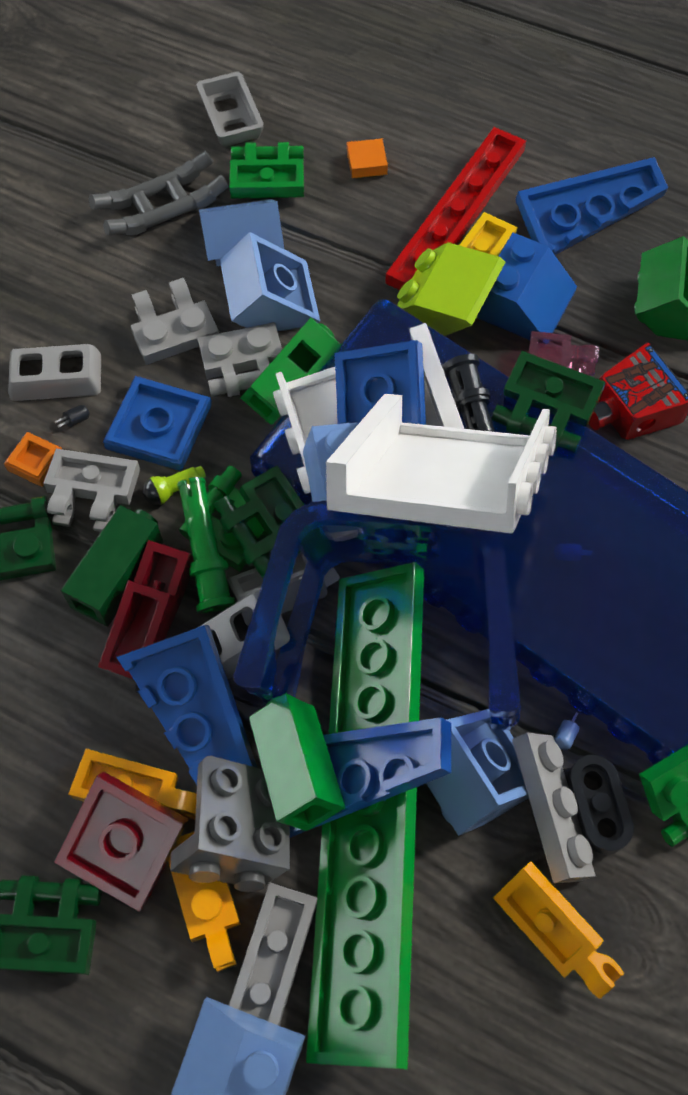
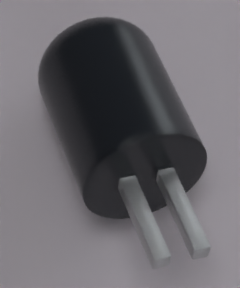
(74, 416)

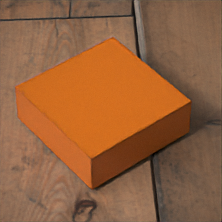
(367, 158)
(31, 458)

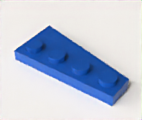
(583, 205)
(191, 697)
(387, 761)

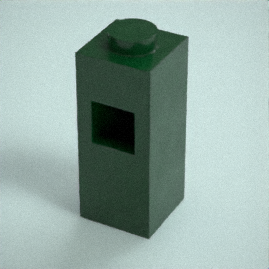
(110, 562)

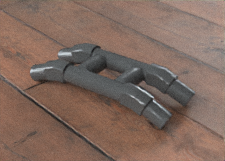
(170, 181)

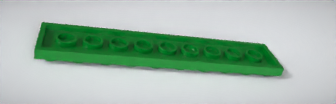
(369, 855)

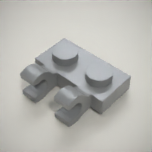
(173, 331)
(90, 477)

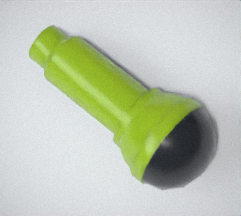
(159, 489)

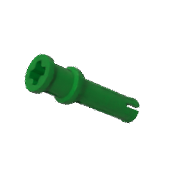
(208, 565)

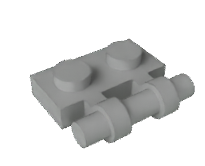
(238, 352)

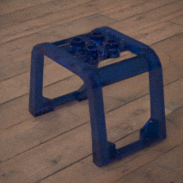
(383, 542)

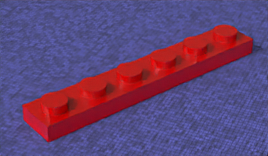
(461, 202)

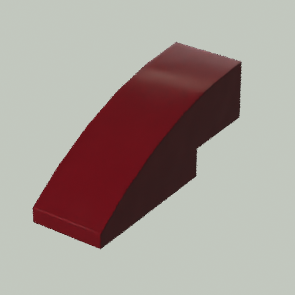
(147, 604)

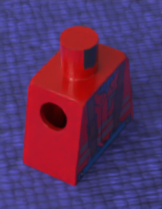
(640, 396)

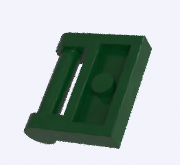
(30, 549)

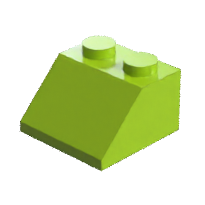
(449, 286)

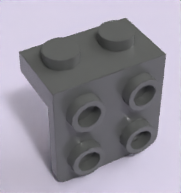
(234, 829)

